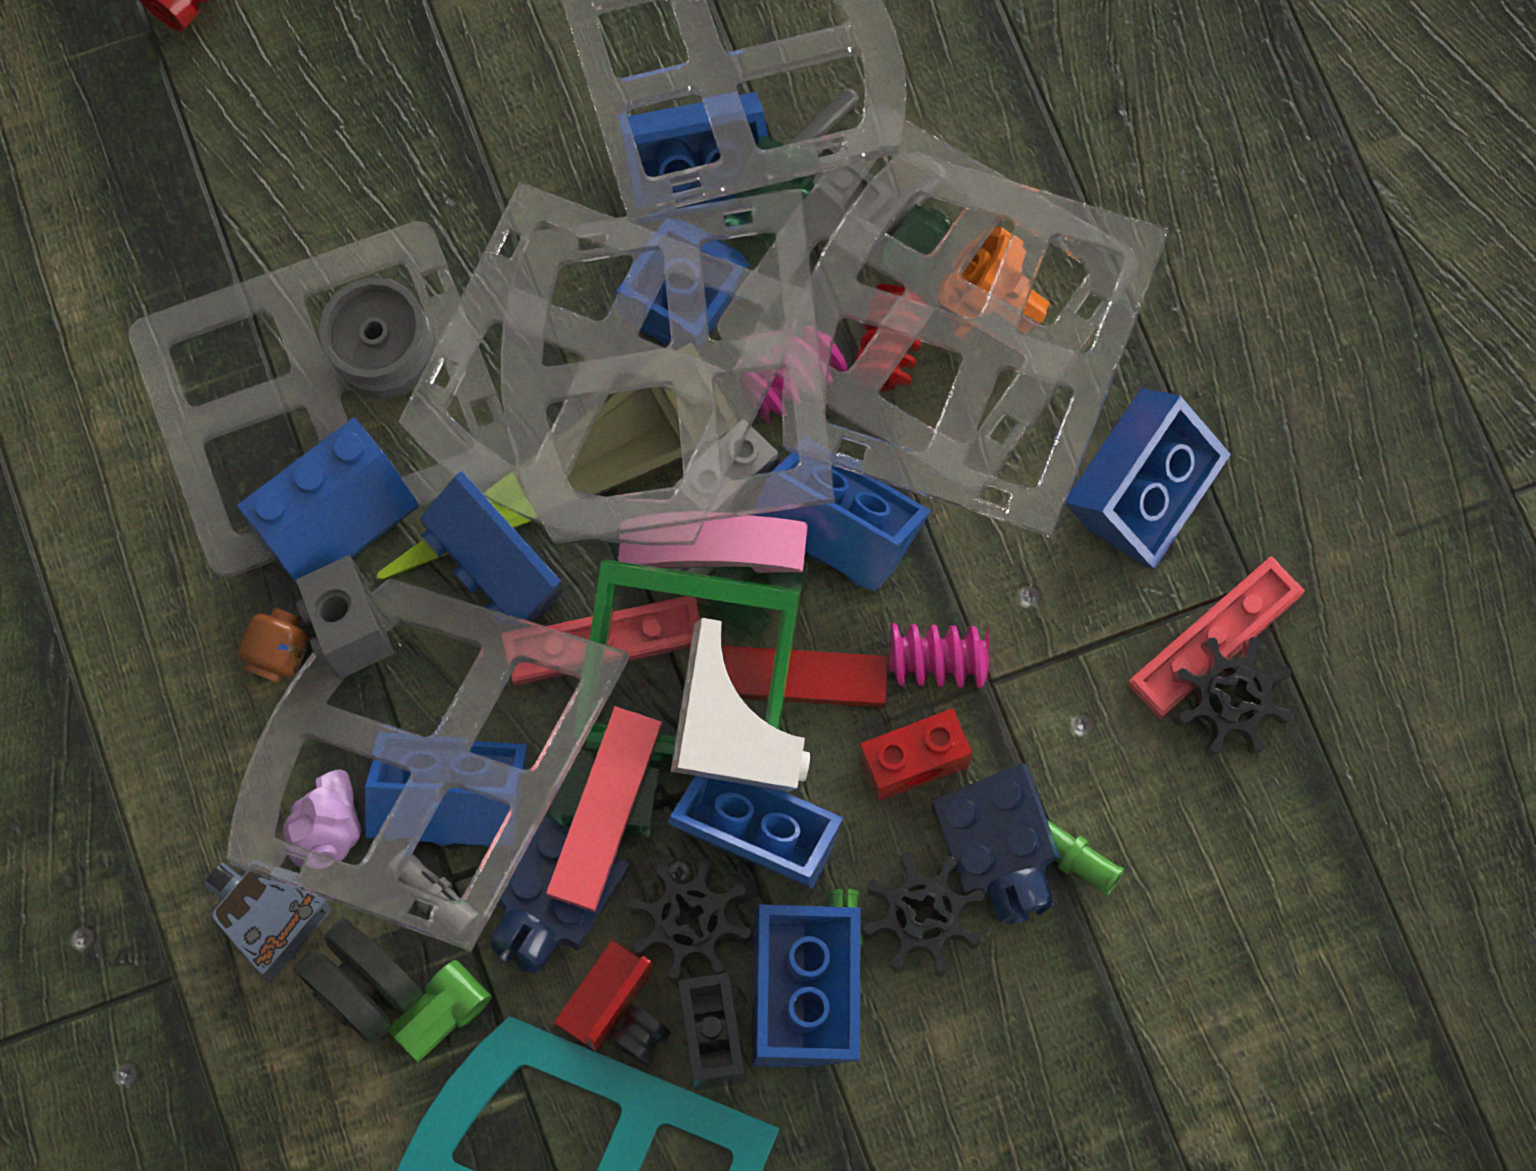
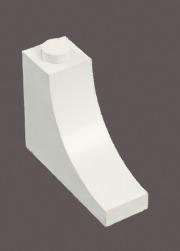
(722, 735)

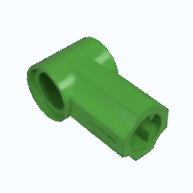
(449, 1001)

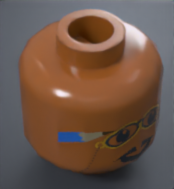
(274, 645)

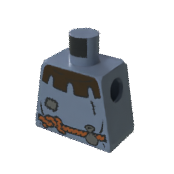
(264, 917)

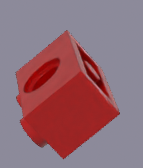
(915, 755)

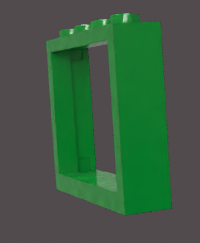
(701, 586)

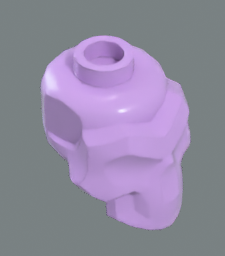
(324, 818)

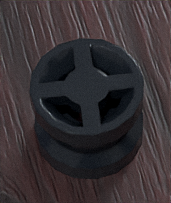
(639, 1035)

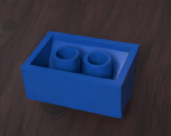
(683, 139)
(1148, 476)
(328, 503)
(860, 531)
(489, 552)
(460, 815)
(759, 827)
(805, 986)

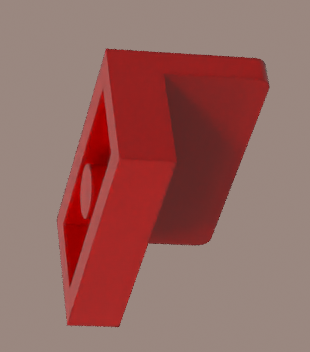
(604, 996)

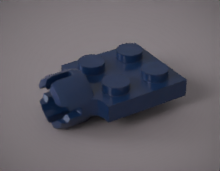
(1001, 842)
(539, 919)

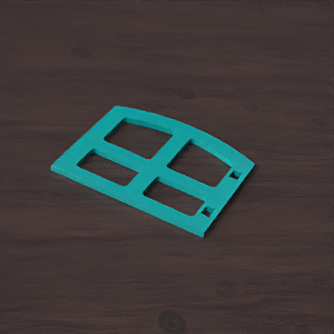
(644, 1102)

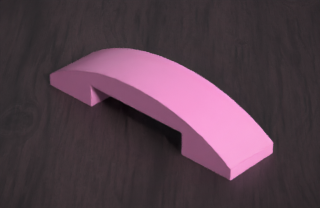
(740, 541)

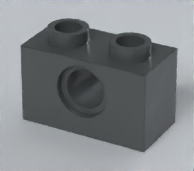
(356, 638)

